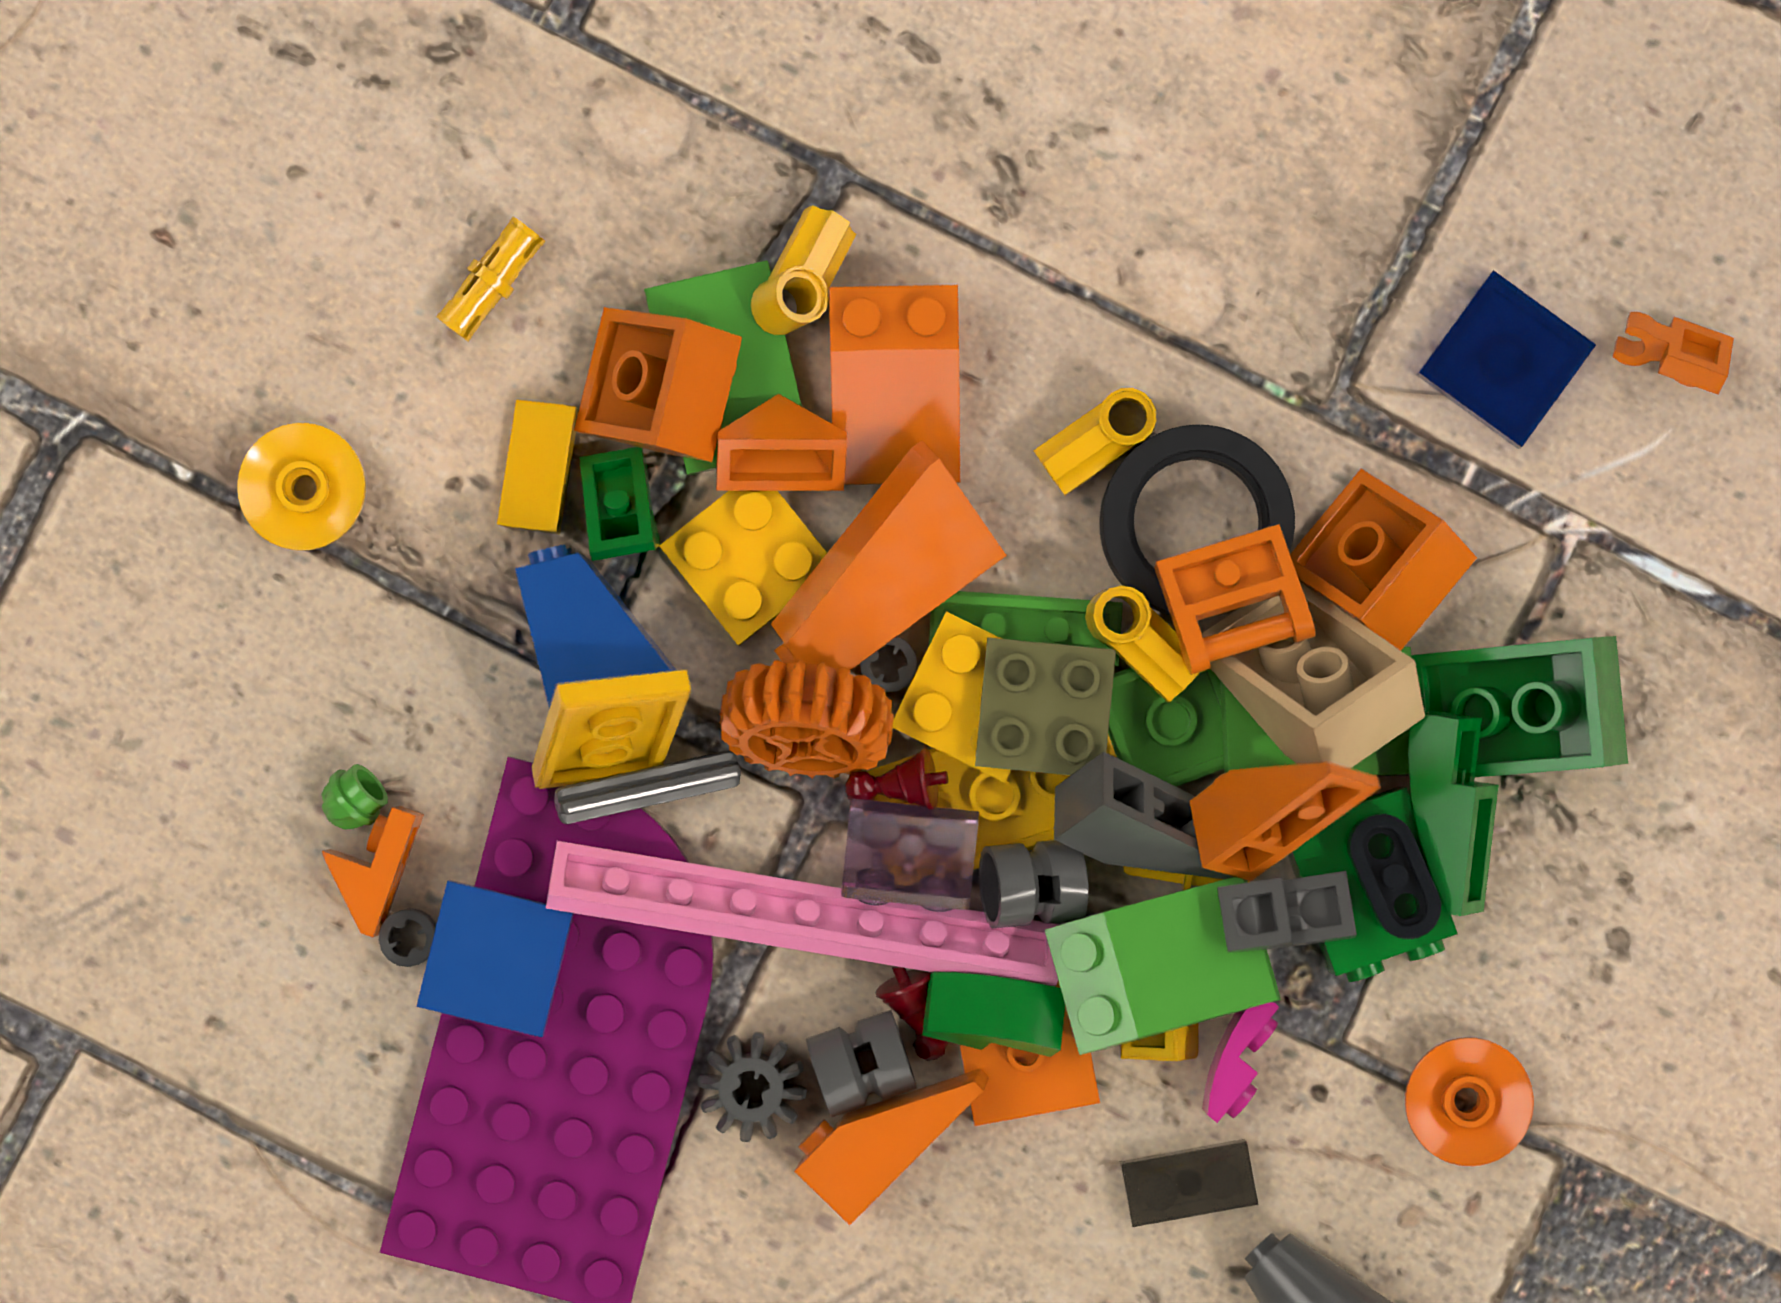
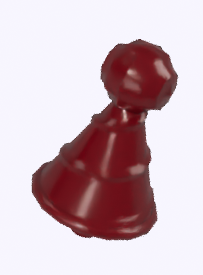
(910, 782)
(907, 997)

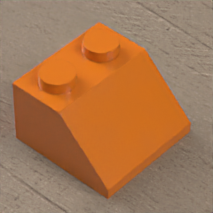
(658, 383)
(1381, 558)

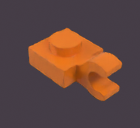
(1684, 349)

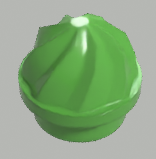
(353, 798)

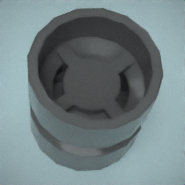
(1033, 883)
(840, 1071)

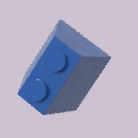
(581, 623)

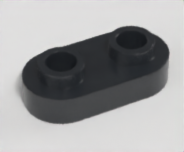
(1395, 874)

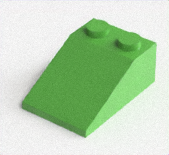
(1154, 969)

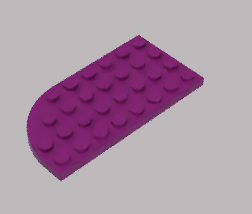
(553, 1148)

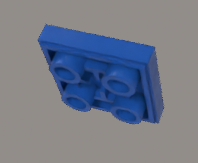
(495, 958)

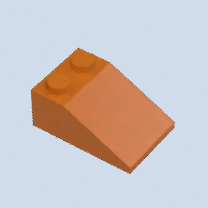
(895, 375)

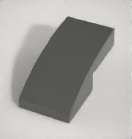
(1286, 912)

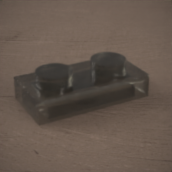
(1188, 1182)

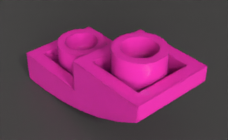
(1230, 1077)

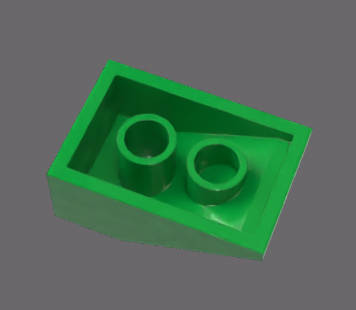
(1537, 703)

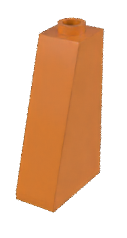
(888, 568)

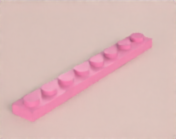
(791, 915)

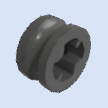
(905, 673)
(400, 920)

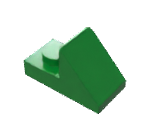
(618, 504)

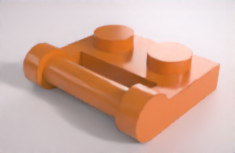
(1229, 578)

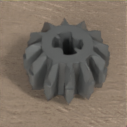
(771, 1094)

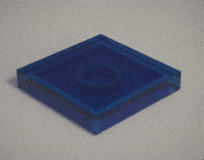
(1506, 359)

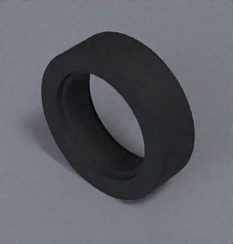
(1172, 446)

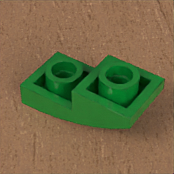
(995, 1010)

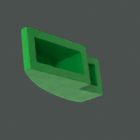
(1452, 808)

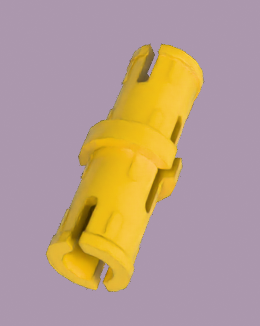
(490, 279)

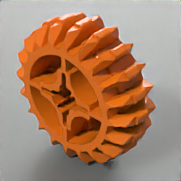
(806, 719)

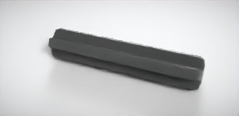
(647, 787)

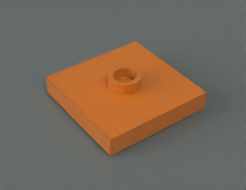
(1029, 1082)

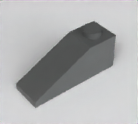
(1128, 818)

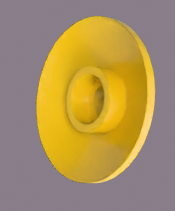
(269, 481)

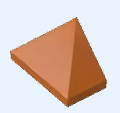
(781, 450)

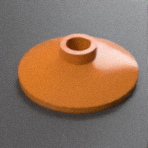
(1501, 1108)

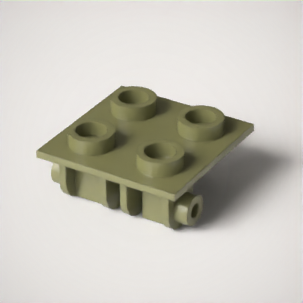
(1044, 706)

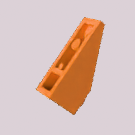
(1265, 813)
(878, 1142)

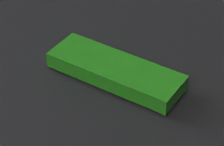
(1029, 617)

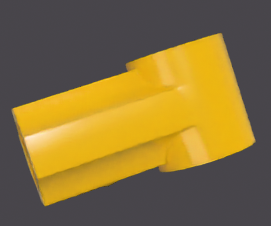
(805, 270)
(1092, 443)
(1146, 646)

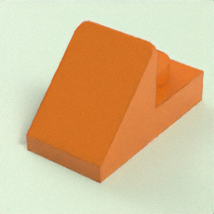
(373, 886)

